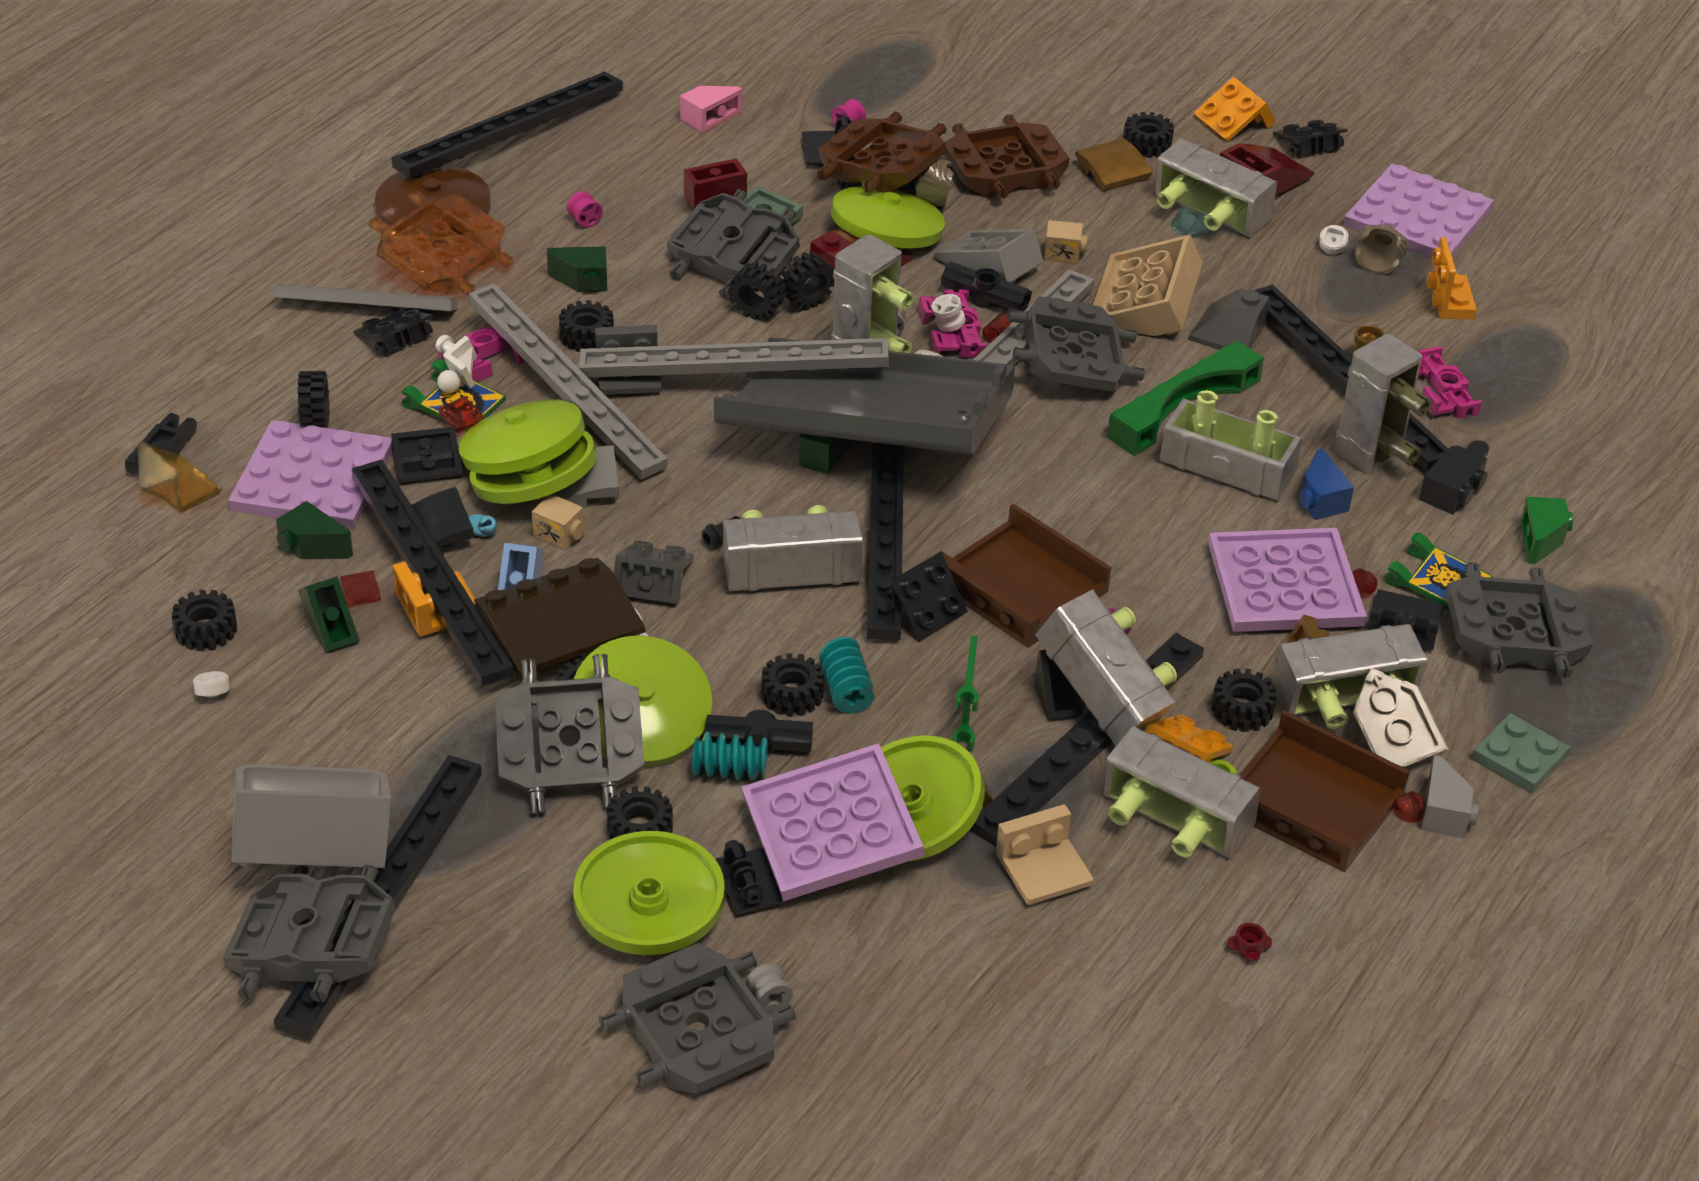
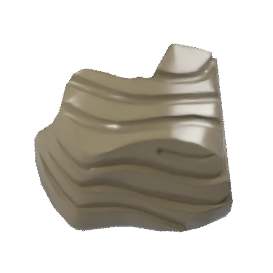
(935, 182)
(1380, 248)

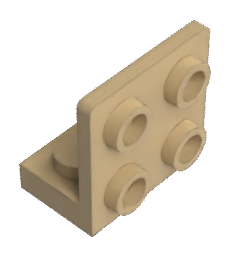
(1041, 856)

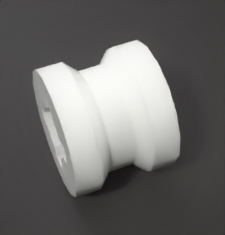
(948, 312)

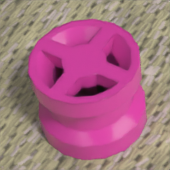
(852, 109)
(584, 209)

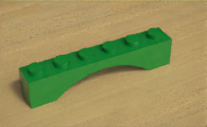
(1224, 372)

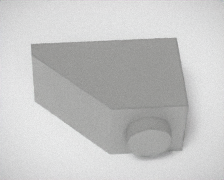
(1448, 801)

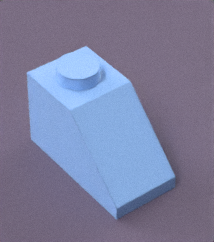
(520, 563)

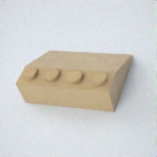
(1151, 286)

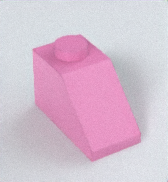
(710, 105)

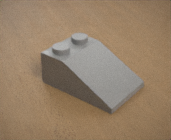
(1006, 251)

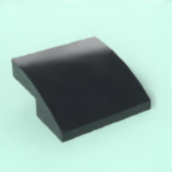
(426, 454)
(444, 517)

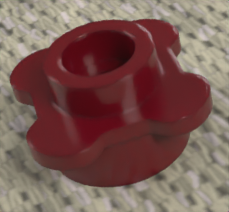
(1250, 941)

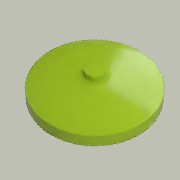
(889, 216)
(521, 437)
(539, 480)
(671, 694)
(938, 788)
(648, 892)

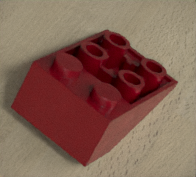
(1270, 163)

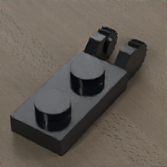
(164, 436)

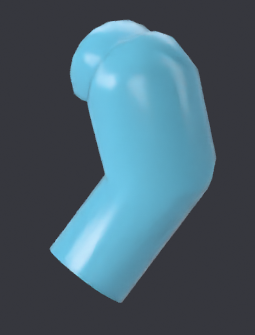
(483, 525)

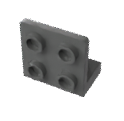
(628, 337)
(652, 571)

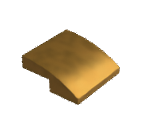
(1114, 164)

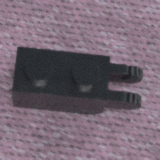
(1455, 477)

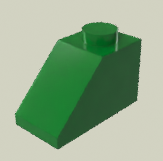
(1544, 526)

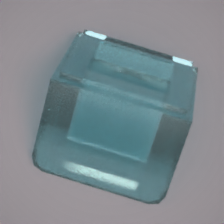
(1189, 222)

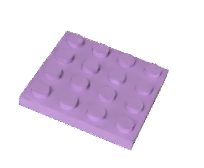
(1420, 209)
(310, 466)
(1281, 575)
(832, 822)

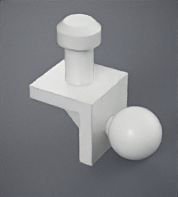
(459, 360)

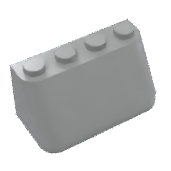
(310, 817)

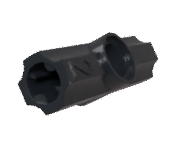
(986, 287)
(759, 724)

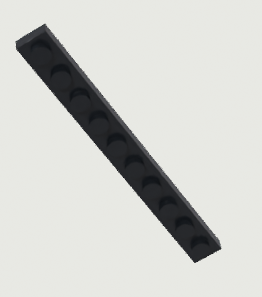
(506, 124)
(1335, 364)
(885, 540)
(437, 578)
(1070, 753)
(404, 860)

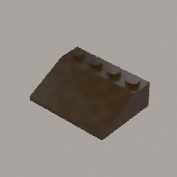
(559, 614)

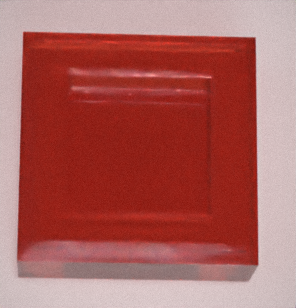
(461, 414)
(360, 588)

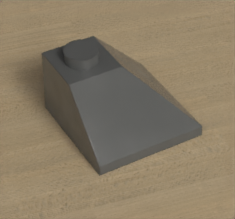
(1232, 318)

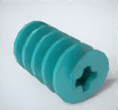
(846, 675)
(729, 757)

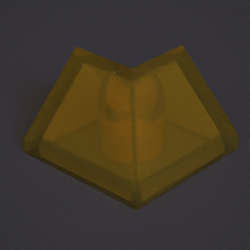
(173, 478)

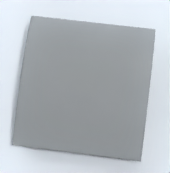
(597, 483)

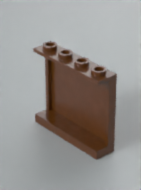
(1024, 575)
(1322, 791)

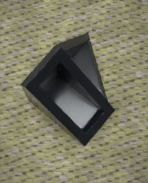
(1055, 691)

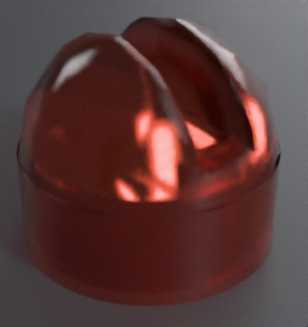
(1365, 581)
(1404, 808)

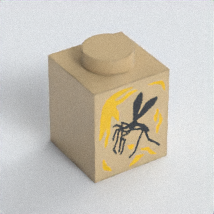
(1064, 242)
(558, 521)

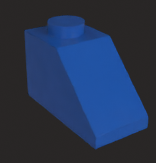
(1325, 488)

